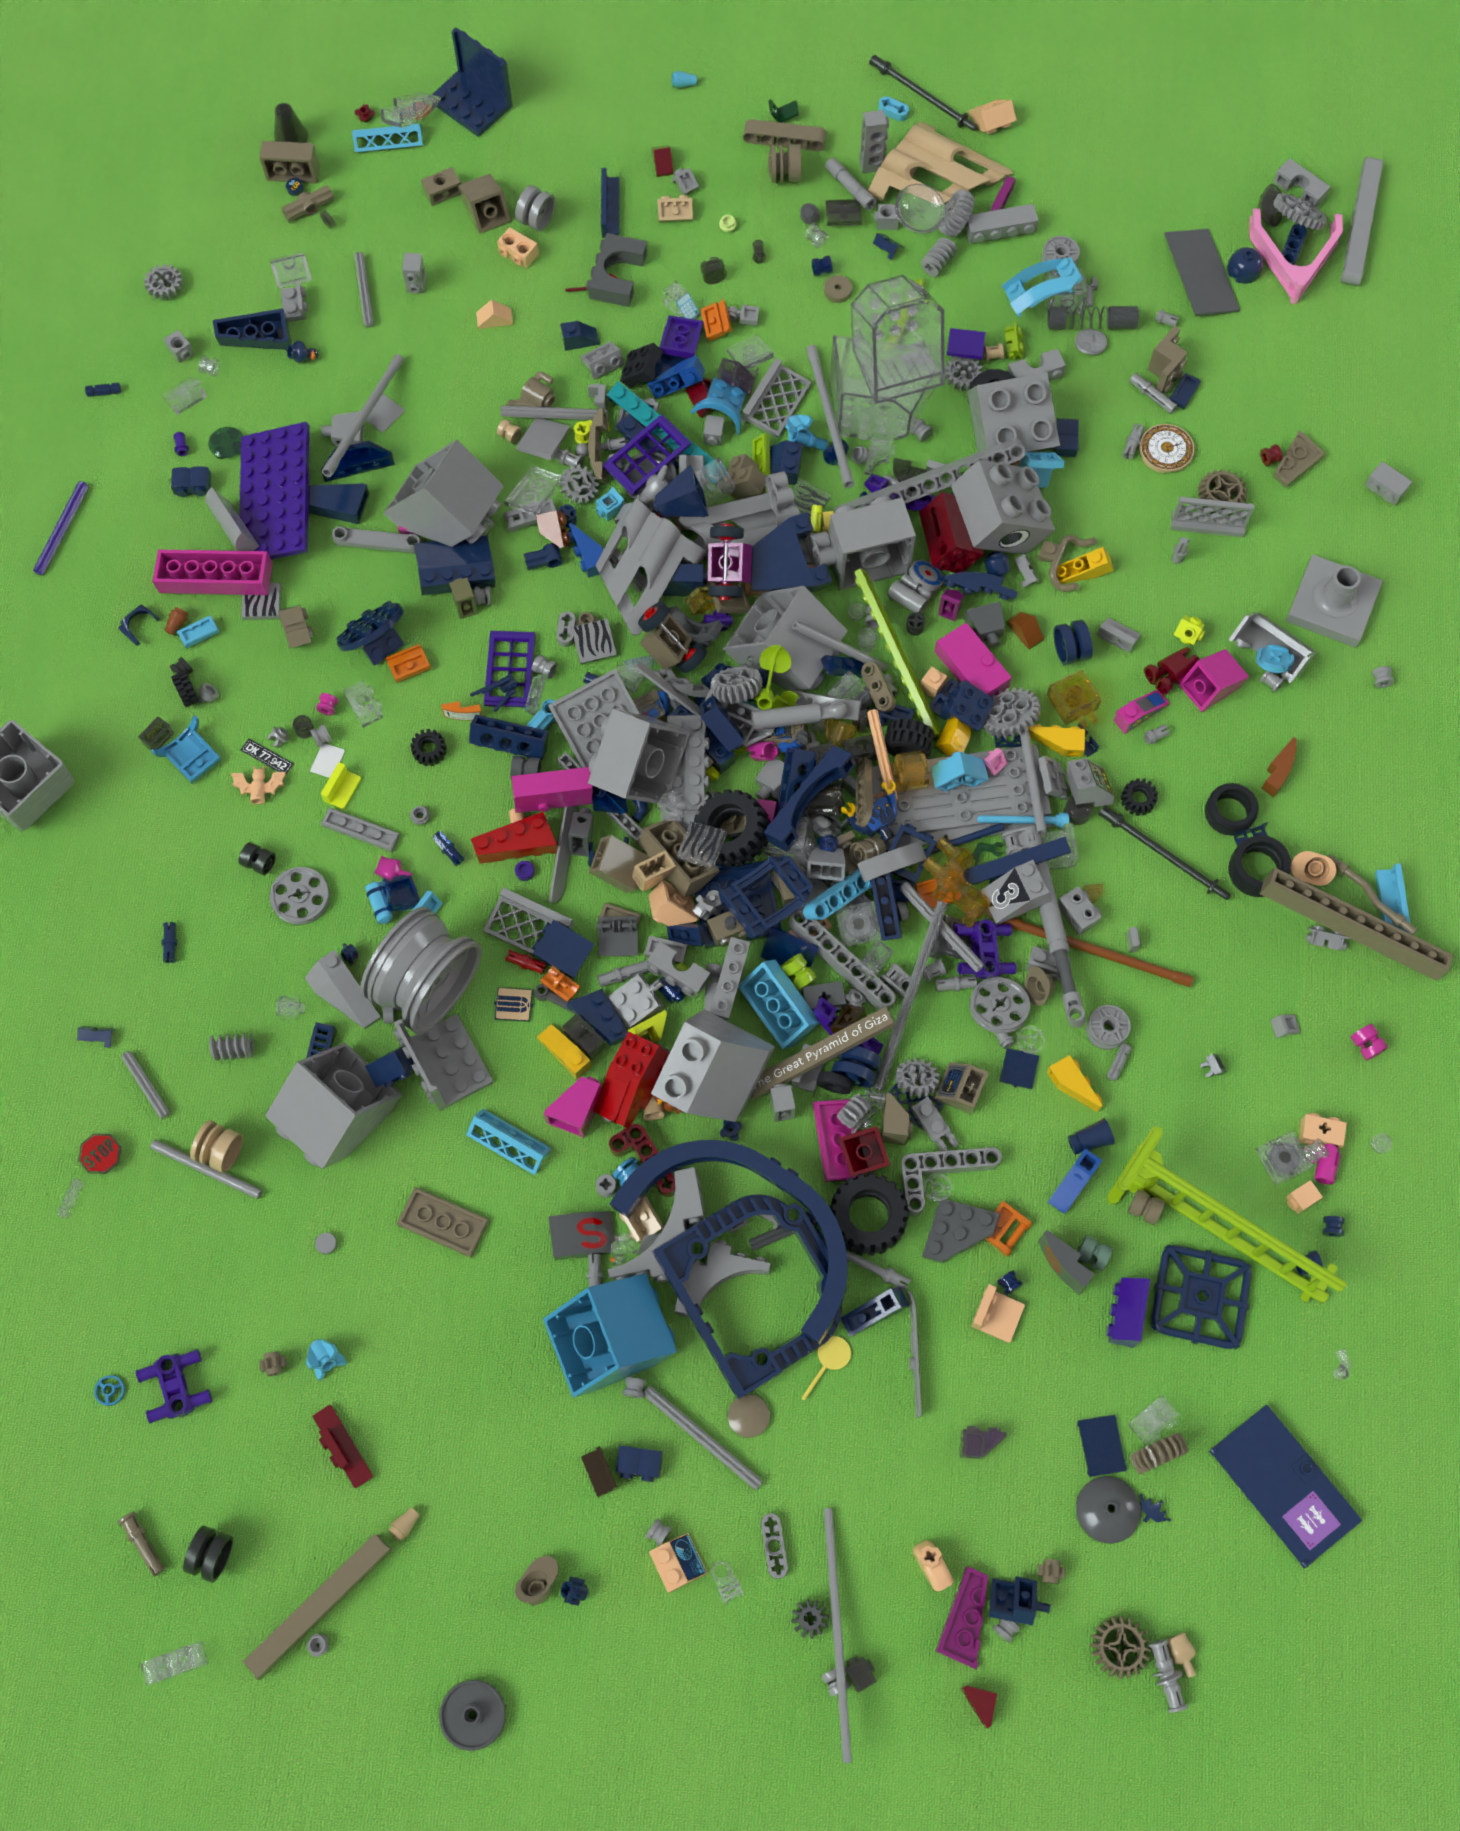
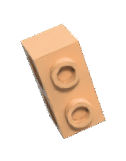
(518, 248)

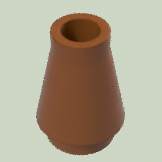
(176, 620)

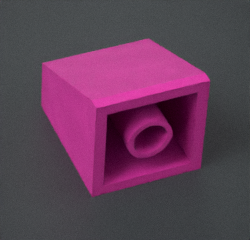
(1213, 679)

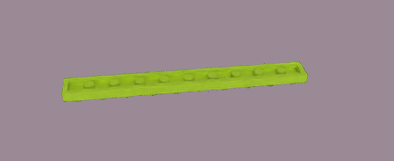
(893, 646)

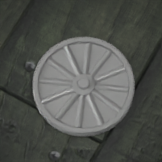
(1091, 341)

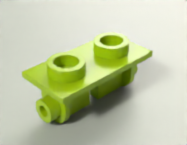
(1014, 335)

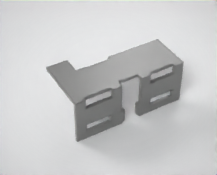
(1023, 565)

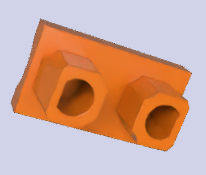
(560, 984)

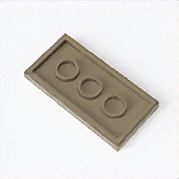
(442, 1222)

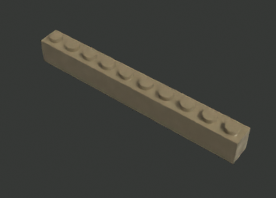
(1356, 924)

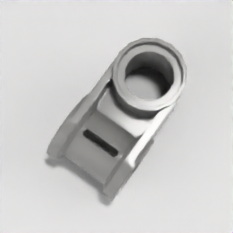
(896, 980)

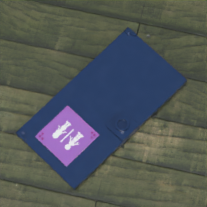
(1285, 1486)

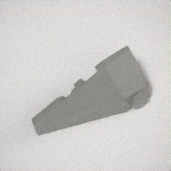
(337, 986)

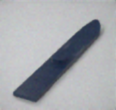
(1004, 864)

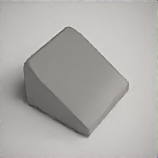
(1285, 1025)

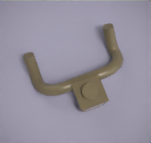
(1054, 553)

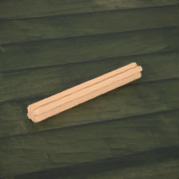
(880, 748)

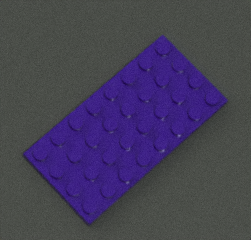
(276, 489)

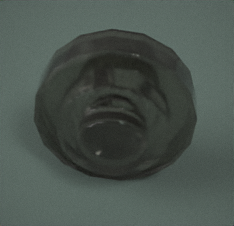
(863, 722)

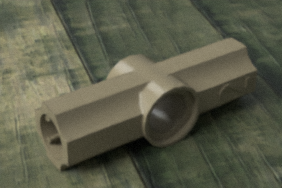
(307, 203)

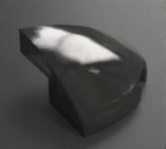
(904, 470)

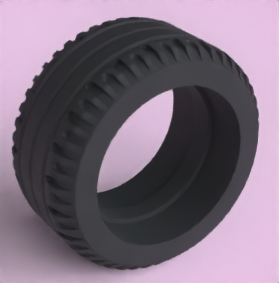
(1236, 792)

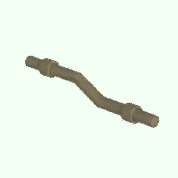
(1398, 919)

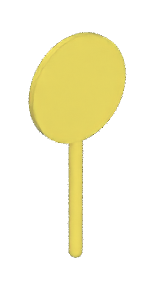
(832, 1355)

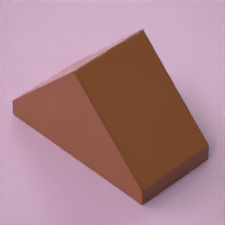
(1026, 629)

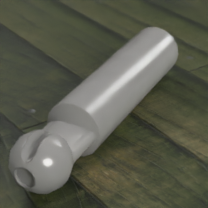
(797, 715)

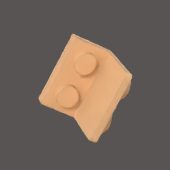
(997, 1315)

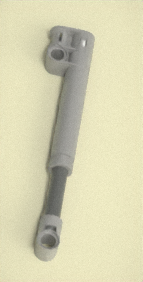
(1052, 922)

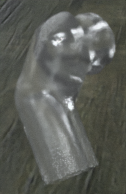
(1345, 1365)

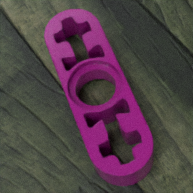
(1004, 193)

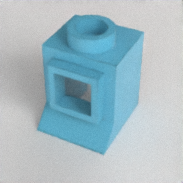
(609, 504)

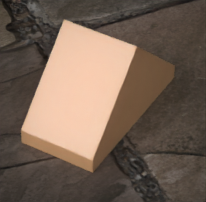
(494, 315)

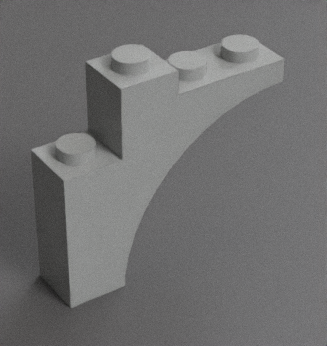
(719, 1268)

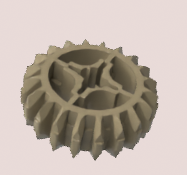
(1225, 486)
(1159, 1453)
(1120, 1636)

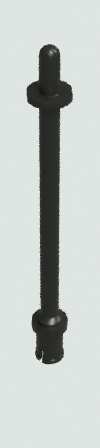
(885, 68)
(1118, 821)

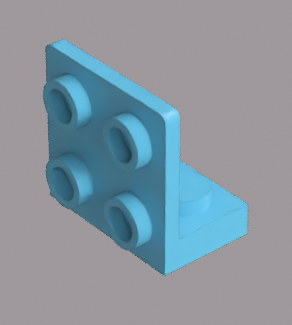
(1042, 464)

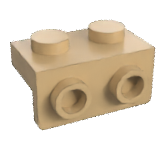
(643, 1221)

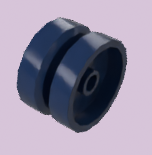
(1072, 642)
(858, 1066)

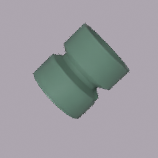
(1094, 1253)

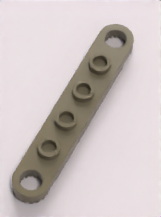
(864, 792)

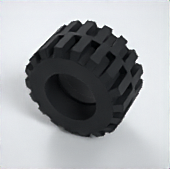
(908, 736)

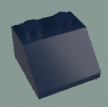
(786, 457)

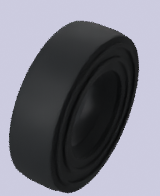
(834, 1082)

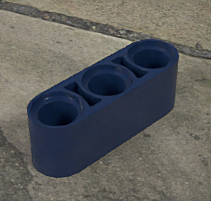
(1294, 243)

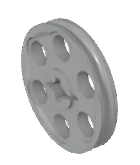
(308, 896)
(997, 997)

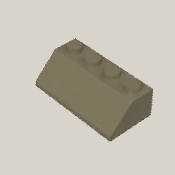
(668, 836)

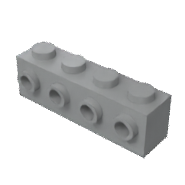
(1001, 223)

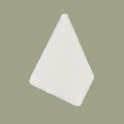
(647, 1242)

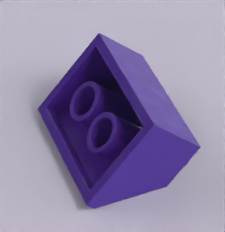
(1128, 1311)

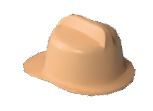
(1313, 868)

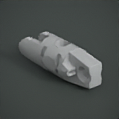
(820, 825)

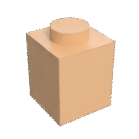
(933, 682)
(1303, 1197)

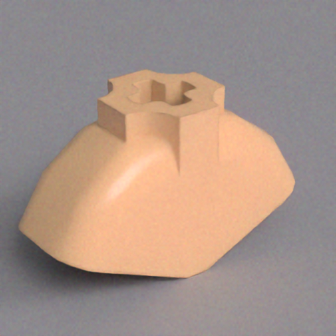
(933, 1565)

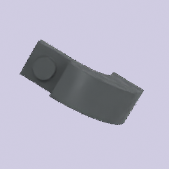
(699, 632)

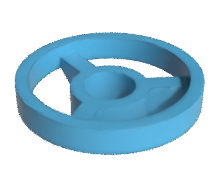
(107, 1396)

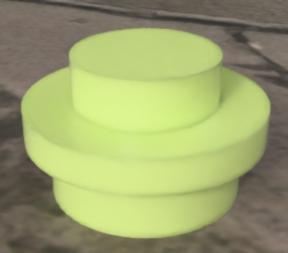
(727, 223)

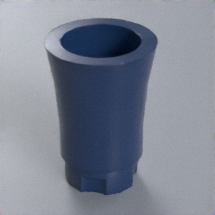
(1091, 1137)

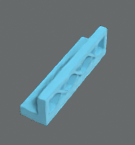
(387, 130)
(1392, 892)
(508, 1137)

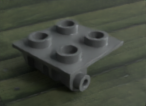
(618, 936)

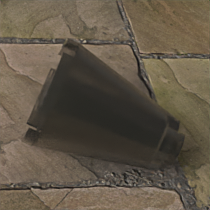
(288, 125)

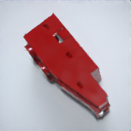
(630, 1080)

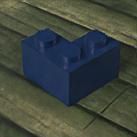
(390, 1068)

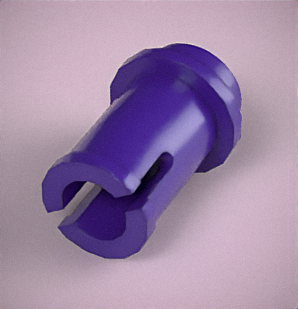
(180, 444)

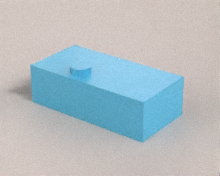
(778, 1004)

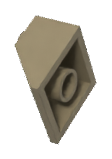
(895, 1122)

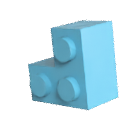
(959, 770)

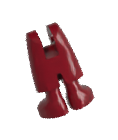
(1175, 664)

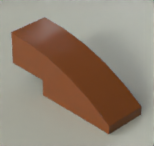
(1280, 768)

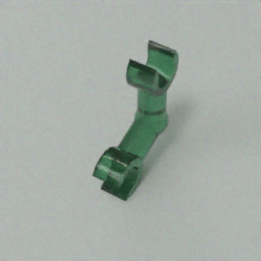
(986, 847)

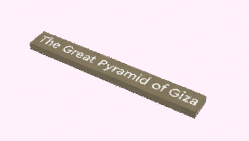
(824, 1051)

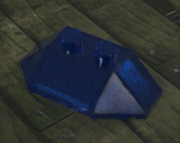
(361, 459)

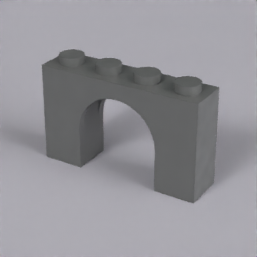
(615, 250)

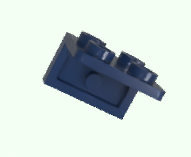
(967, 705)

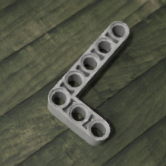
(941, 1167)

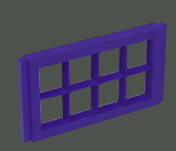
(622, 476)
(509, 636)

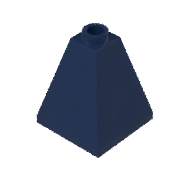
(682, 497)

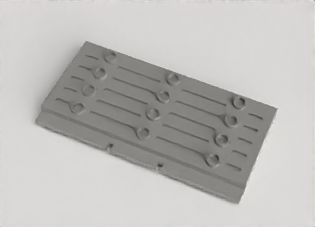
(957, 810)

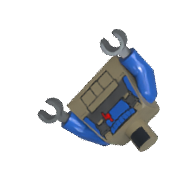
(654, 704)
(791, 736)

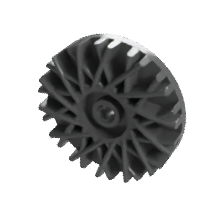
(455, 1719)

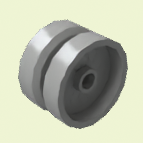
(535, 208)

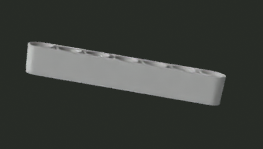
(844, 969)

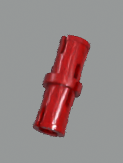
(525, 962)

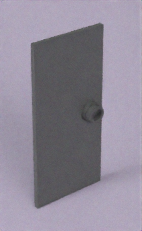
(1201, 272)

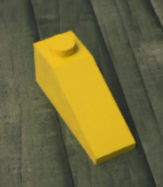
(954, 737)
(565, 1051)

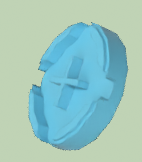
(1274, 659)

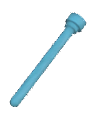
(1058, 820)

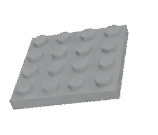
(585, 709)

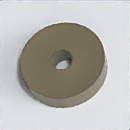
(835, 295)

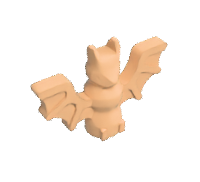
(258, 787)

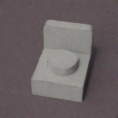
(685, 180)
(599, 394)

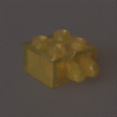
(1074, 699)

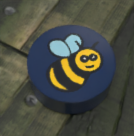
(294, 186)

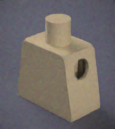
(649, 873)

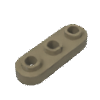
(882, 691)

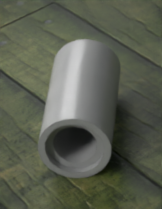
(907, 597)

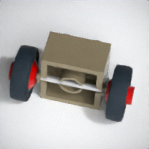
(668, 640)

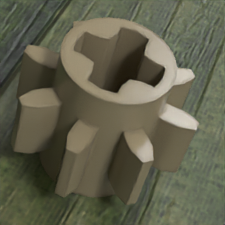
(273, 1363)
(1051, 1571)

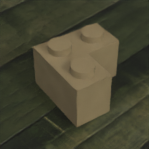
(745, 476)

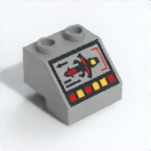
(1088, 783)

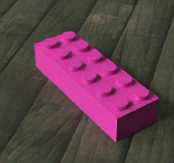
(212, 572)

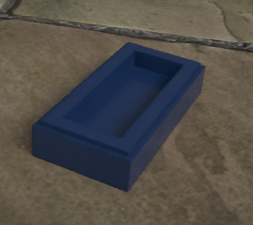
(1185, 390)

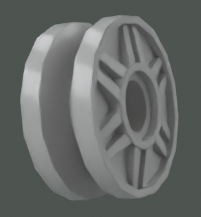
(1059, 248)
(1116, 1019)

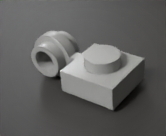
(747, 314)

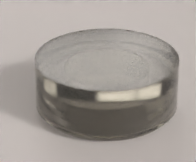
(327, 219)

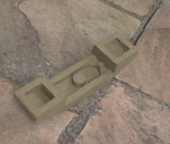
(599, 425)

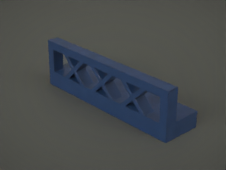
(609, 204)

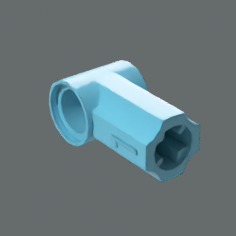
(542, 719)

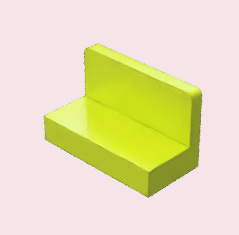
(340, 787)

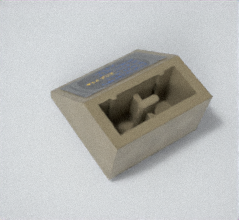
(961, 1086)

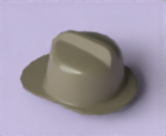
(1039, 986)
(536, 1582)

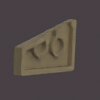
(1298, 459)

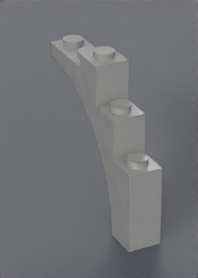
(687, 1208)

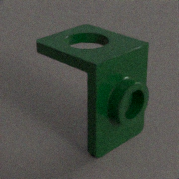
(785, 112)

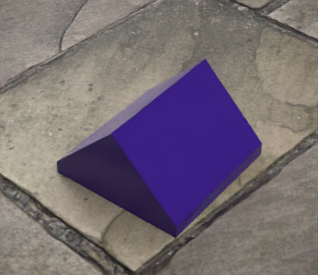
(966, 343)

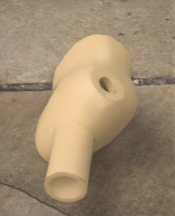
(653, 1110)
(1182, 1652)

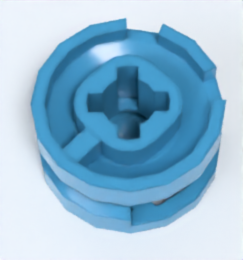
(625, 1170)

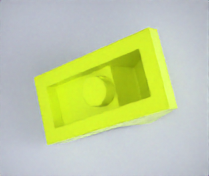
(653, 1026)

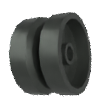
(208, 1554)

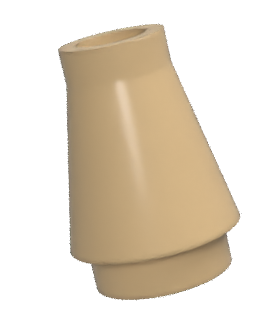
(402, 1526)

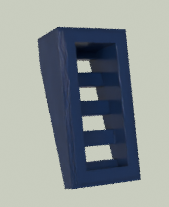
(331, 1030)

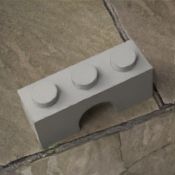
(1293, 174)
(1049, 362)
(691, 981)

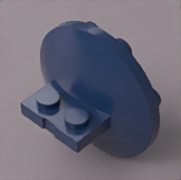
(375, 633)

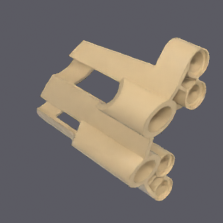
(936, 154)

